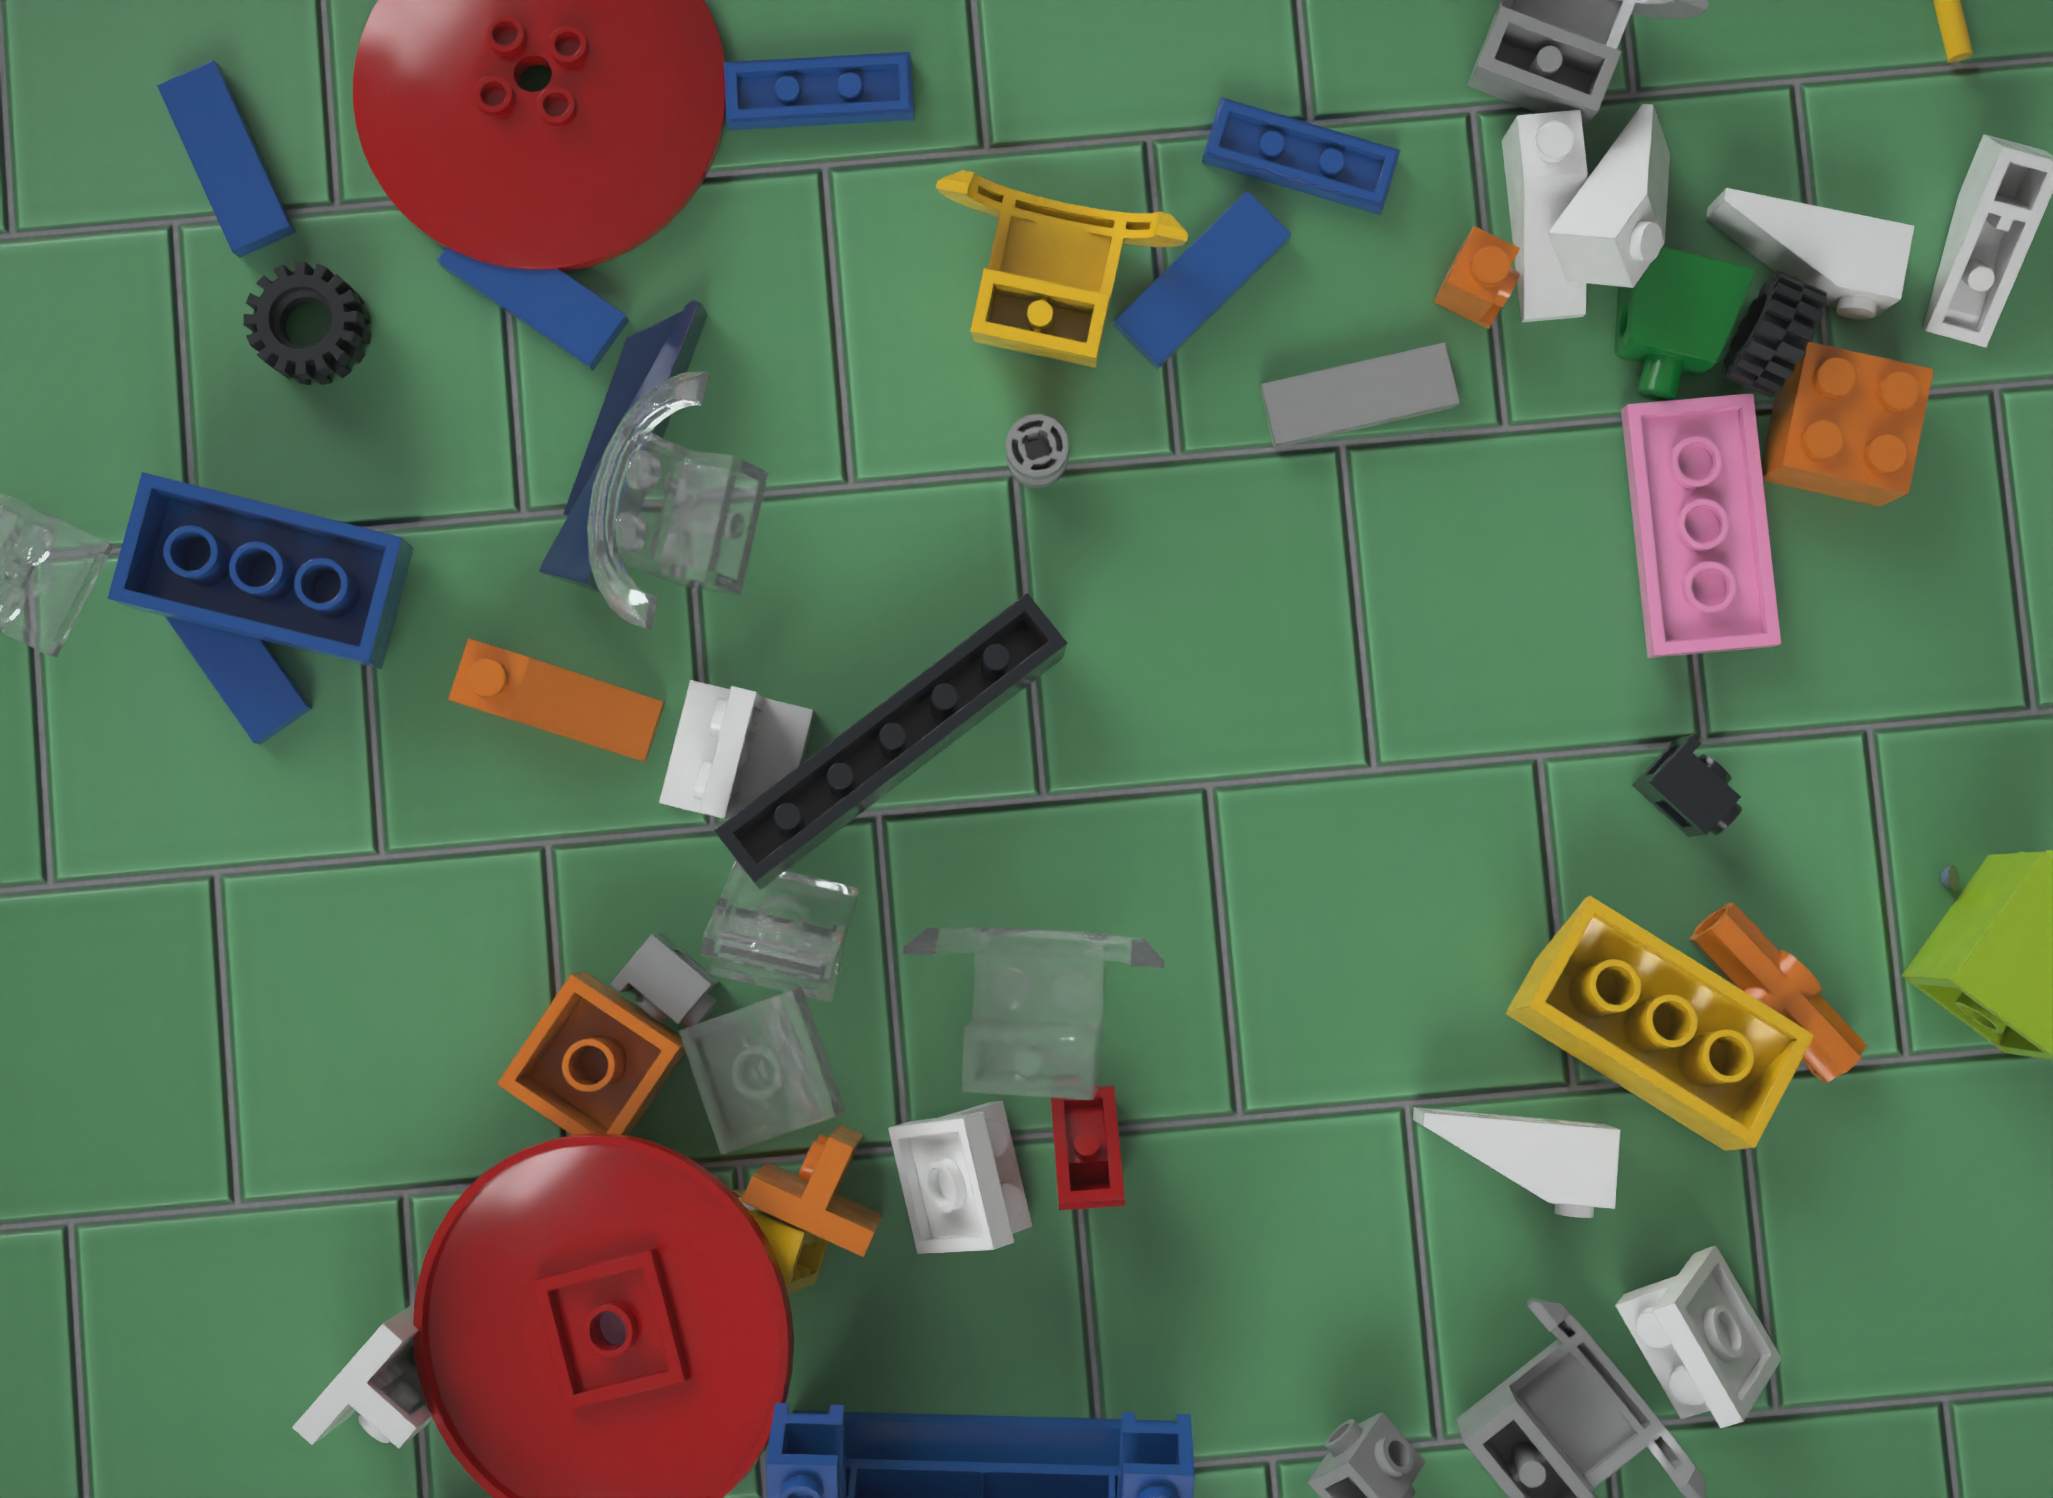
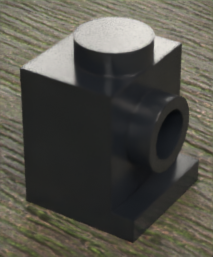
(1690, 789)

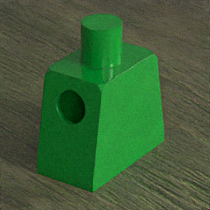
(1678, 318)

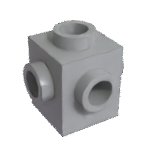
(1372, 1457)

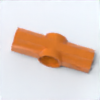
(1782, 983)

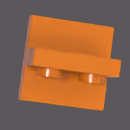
(812, 1197)

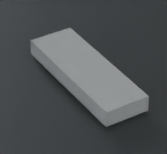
(1359, 395)

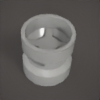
(1032, 462)

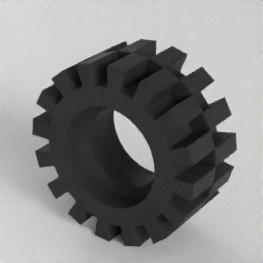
(277, 303)
(1774, 334)

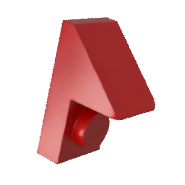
(1087, 1152)

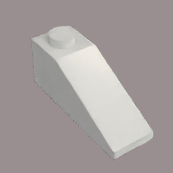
(1543, 175)
(1620, 211)
(1989, 238)
(1844, 253)
(1552, 1158)

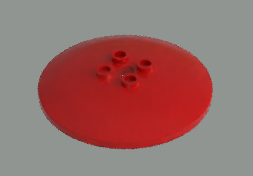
(550, 171)
(517, 1343)

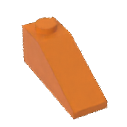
(556, 700)

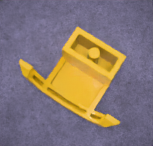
(1051, 267)

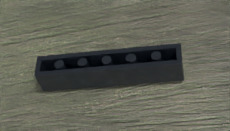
(892, 741)

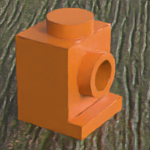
(1479, 278)

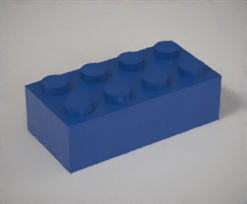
(261, 571)

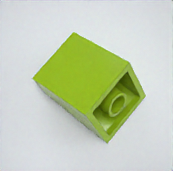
(1995, 954)

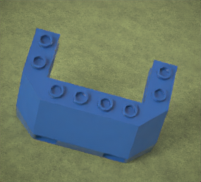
(976, 1456)

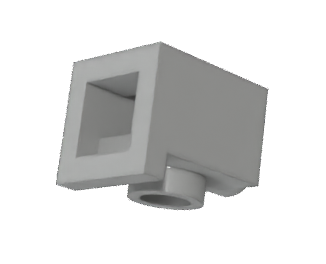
(668, 982)

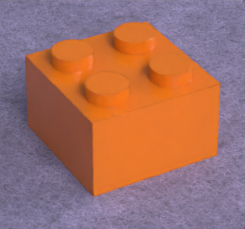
(1847, 425)
(593, 1060)

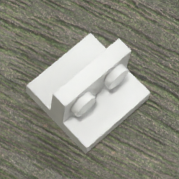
(732, 749)
(961, 1180)
(1702, 1339)
(377, 1386)

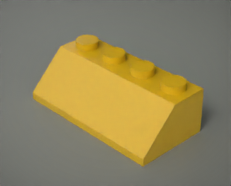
(1661, 1026)

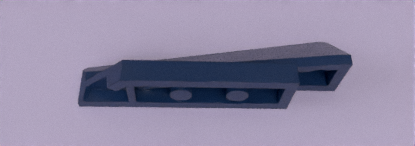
(643, 364)

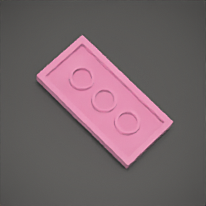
(1700, 525)

